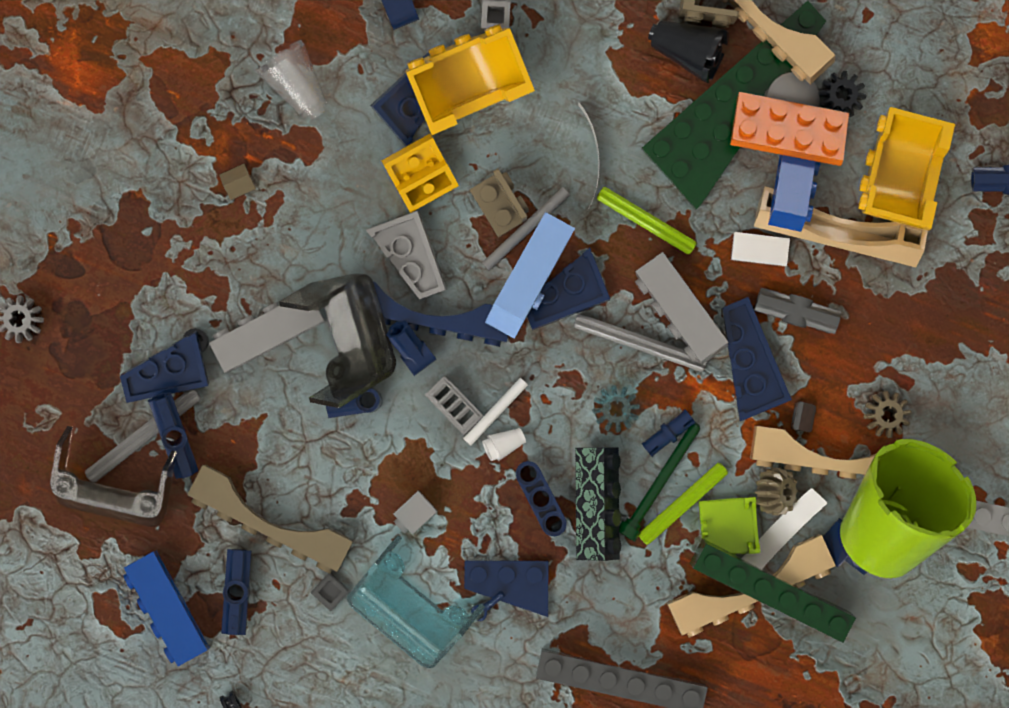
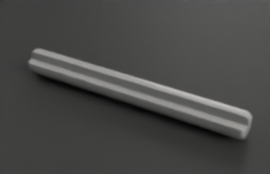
(636, 341)
(137, 439)

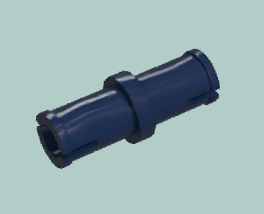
(668, 433)

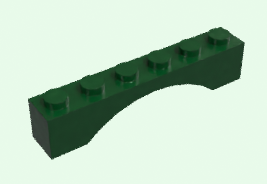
(772, 591)

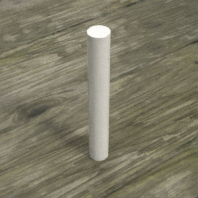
(495, 411)

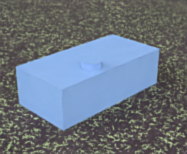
(529, 275)

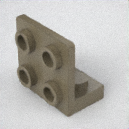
(695, 14)
(499, 203)

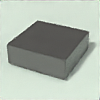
(330, 591)

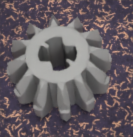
(28, 322)

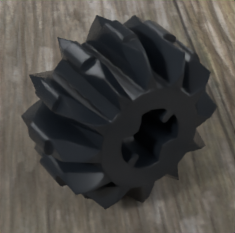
(844, 85)

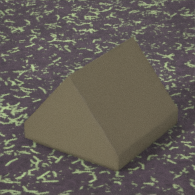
(237, 182)

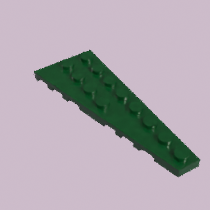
(697, 142)

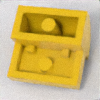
(420, 173)

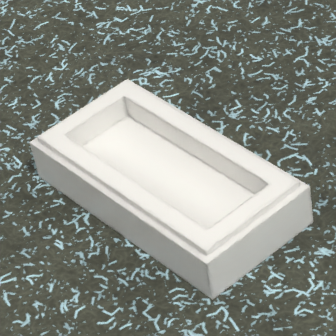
(760, 249)

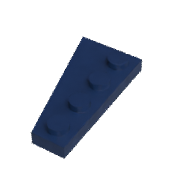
(753, 366)

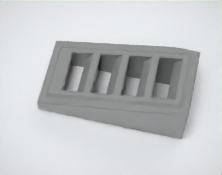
(437, 388)

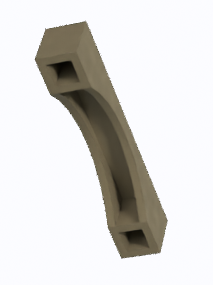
(218, 491)

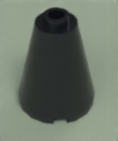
(690, 46)

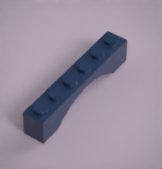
(466, 325)

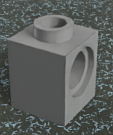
(414, 513)

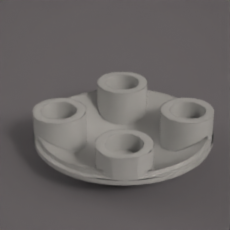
(790, 88)

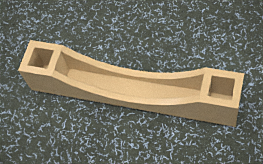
(803, 51)
(880, 240)
(778, 446)
(696, 609)

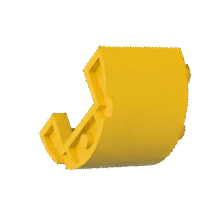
(468, 77)
(905, 168)

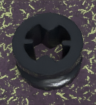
(203, 344)
(230, 701)

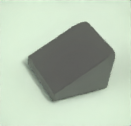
(803, 417)

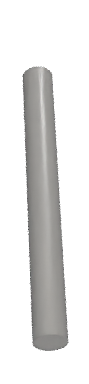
(525, 229)

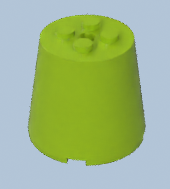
(906, 508)

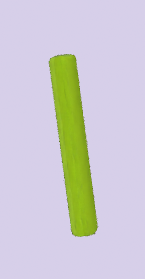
(646, 220)
(683, 503)

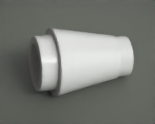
(503, 443)

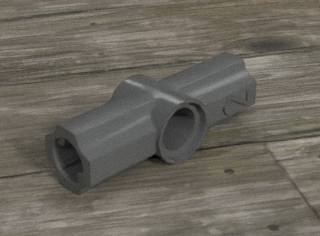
(797, 311)

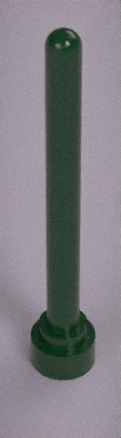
(631, 526)

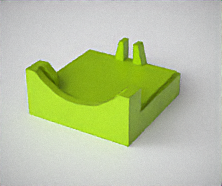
(730, 524)

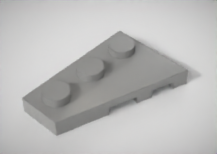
(411, 252)

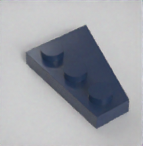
(400, 109)
(570, 292)
(170, 370)
(520, 581)

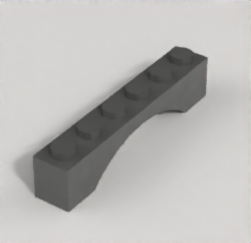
(619, 681)

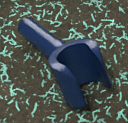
(489, 604)

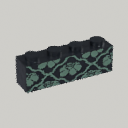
(597, 503)

